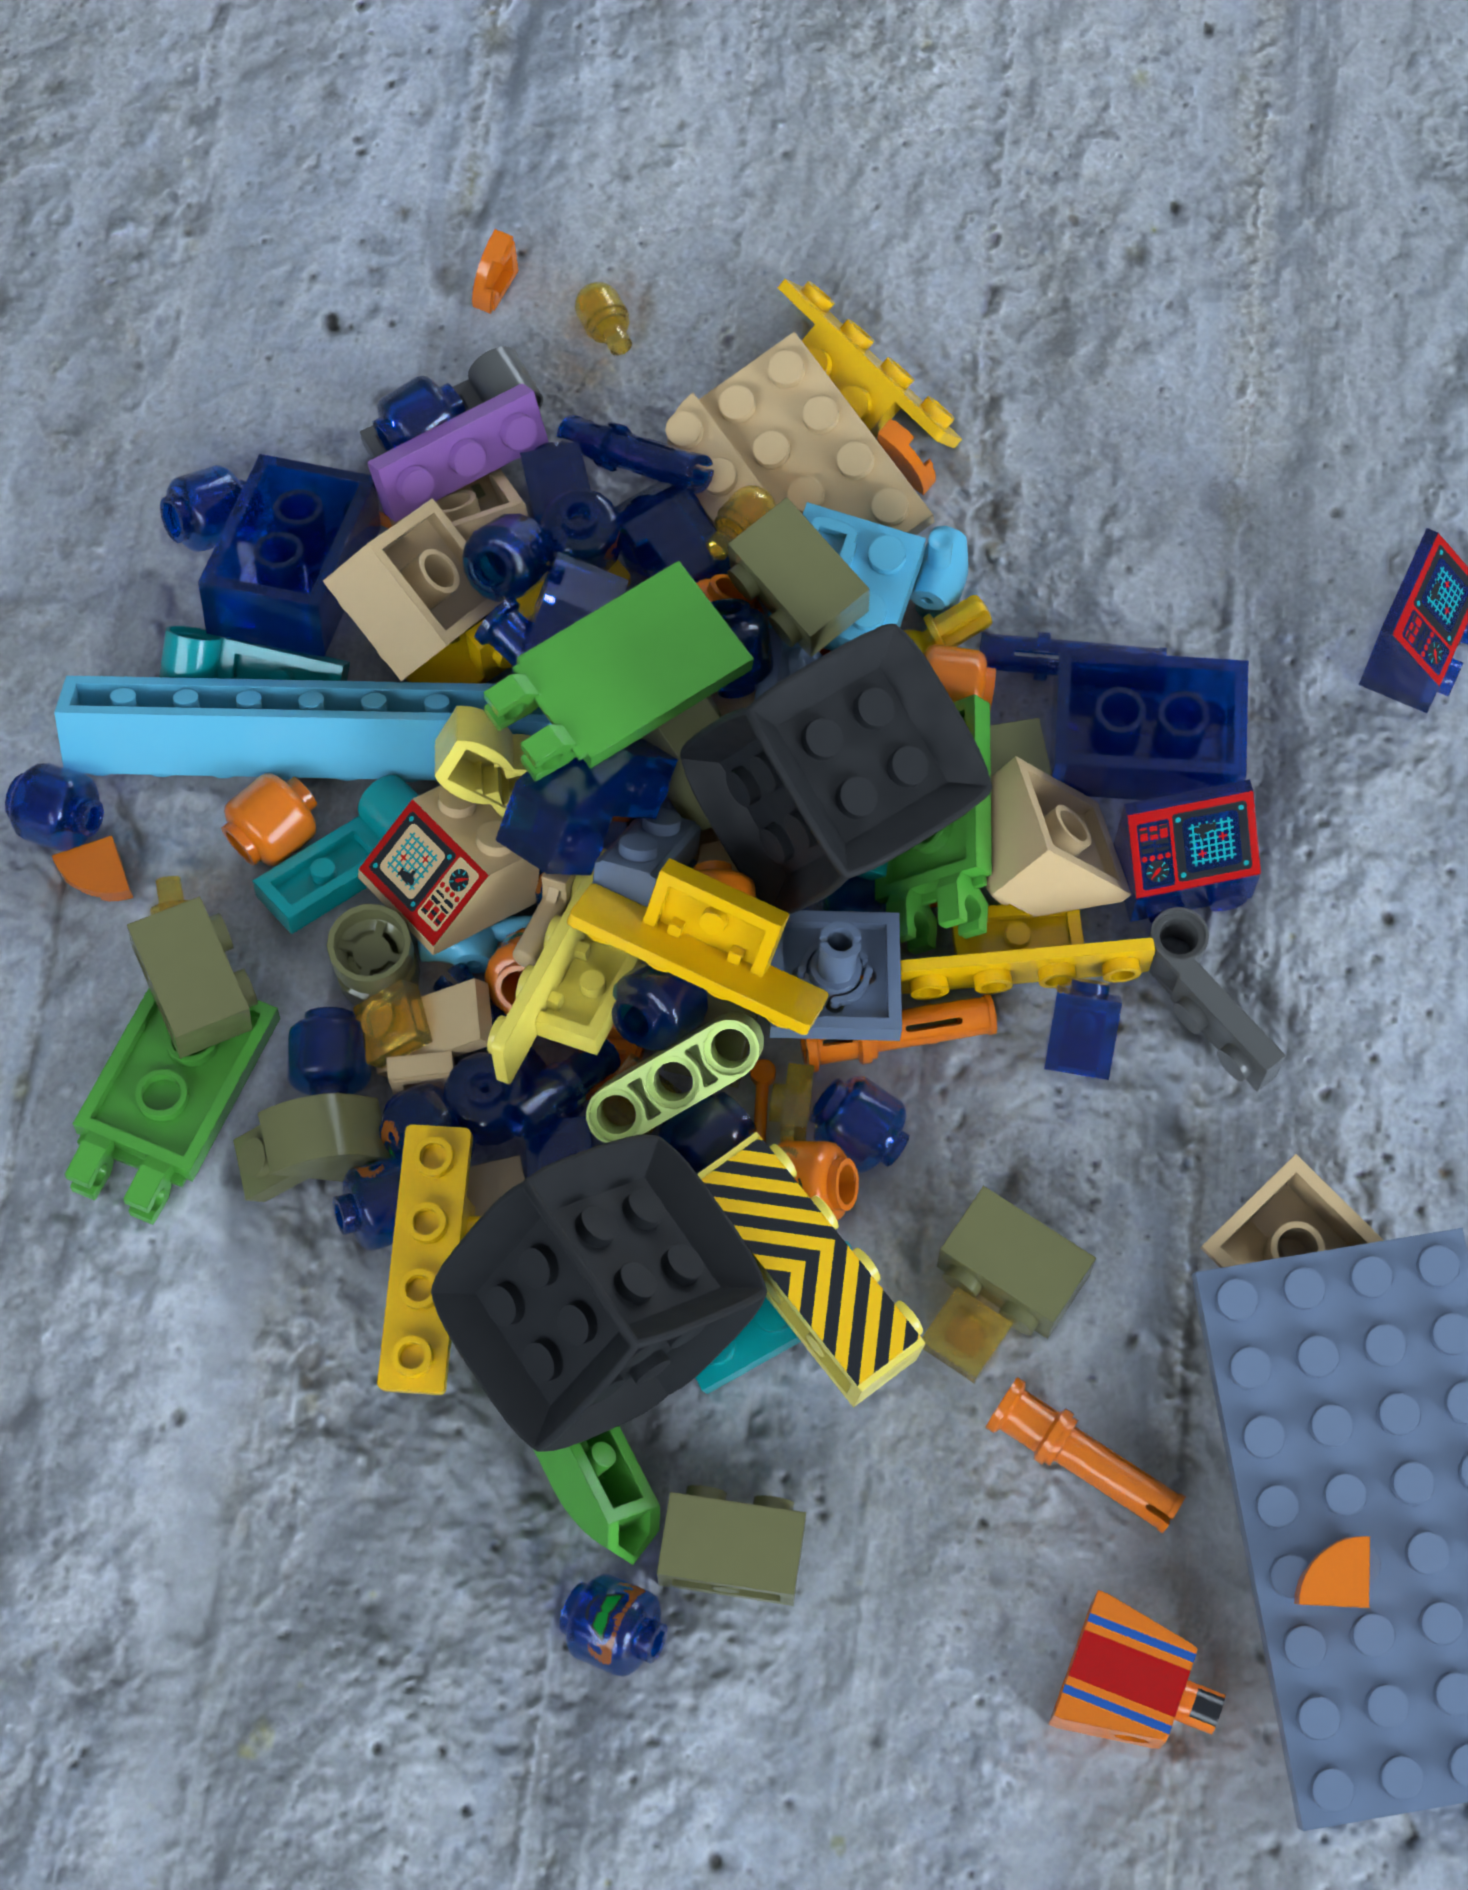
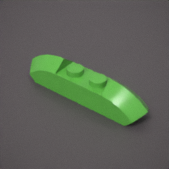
(605, 1492)

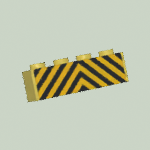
(811, 1273)

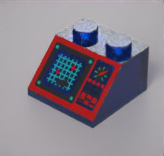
(1422, 628)
(1189, 850)

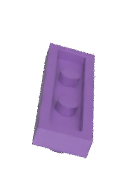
(458, 452)

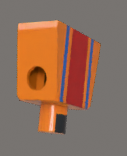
(1131, 1680)

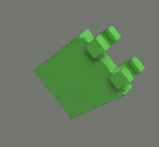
(619, 672)
(946, 865)
(161, 1108)

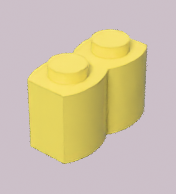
(478, 759)

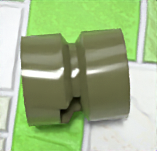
(371, 951)

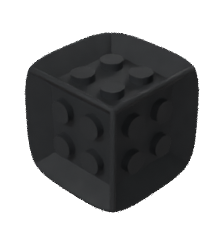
(836, 769)
(596, 1290)

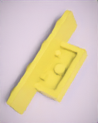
(563, 995)

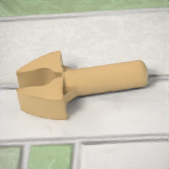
(554, 902)

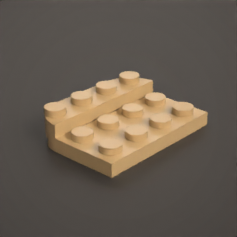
(796, 437)

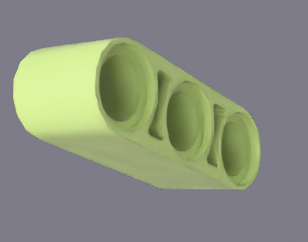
(652, 1100)

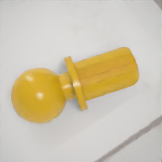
(953, 625)

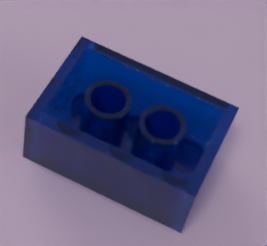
(279, 546)
(1147, 723)

